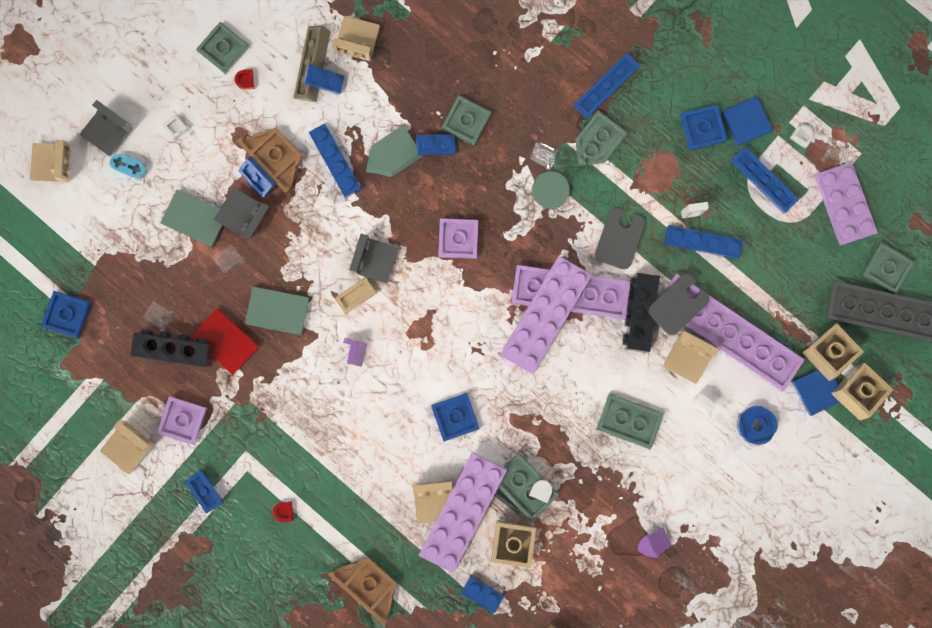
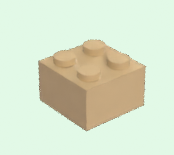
(833, 352)
(862, 391)
(513, 544)

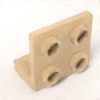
(356, 38)
(50, 162)
(689, 356)
(126, 447)
(430, 499)

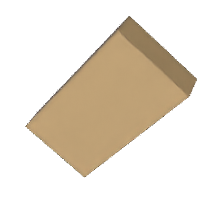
(355, 295)

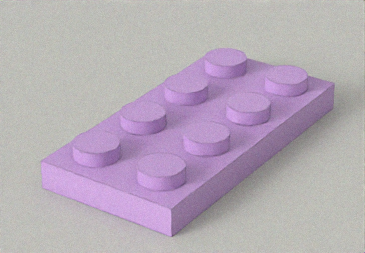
(845, 204)

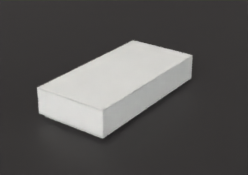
(694, 210)

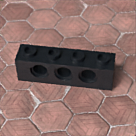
(650, 284)
(143, 348)

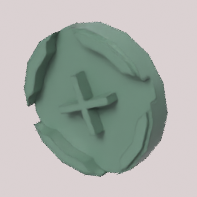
(550, 190)

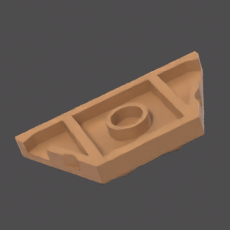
(274, 155)
(367, 585)

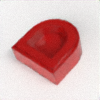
(245, 79)
(284, 512)

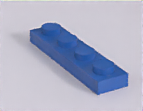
(606, 86)
(334, 160)
(764, 180)
(703, 242)

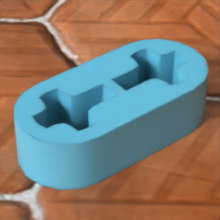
(129, 162)

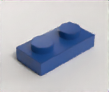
(323, 79)
(435, 144)
(257, 177)
(204, 491)
(482, 594)

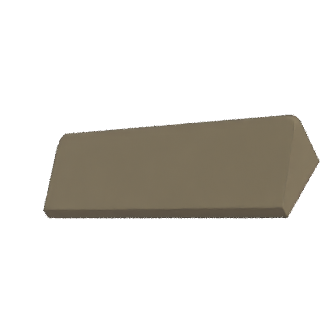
(313, 54)

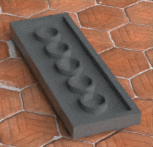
(880, 311)

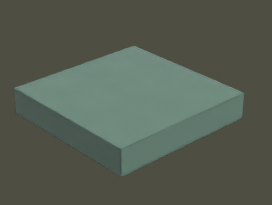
(222, 48)
(466, 120)
(887, 268)

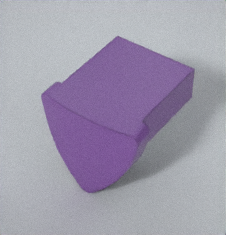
(356, 351)
(654, 543)

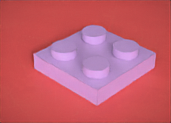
(458, 238)
(182, 420)

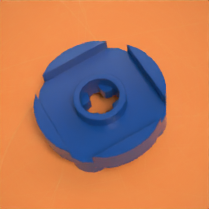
(765, 432)

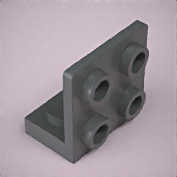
(106, 129)
(241, 213)
(373, 259)

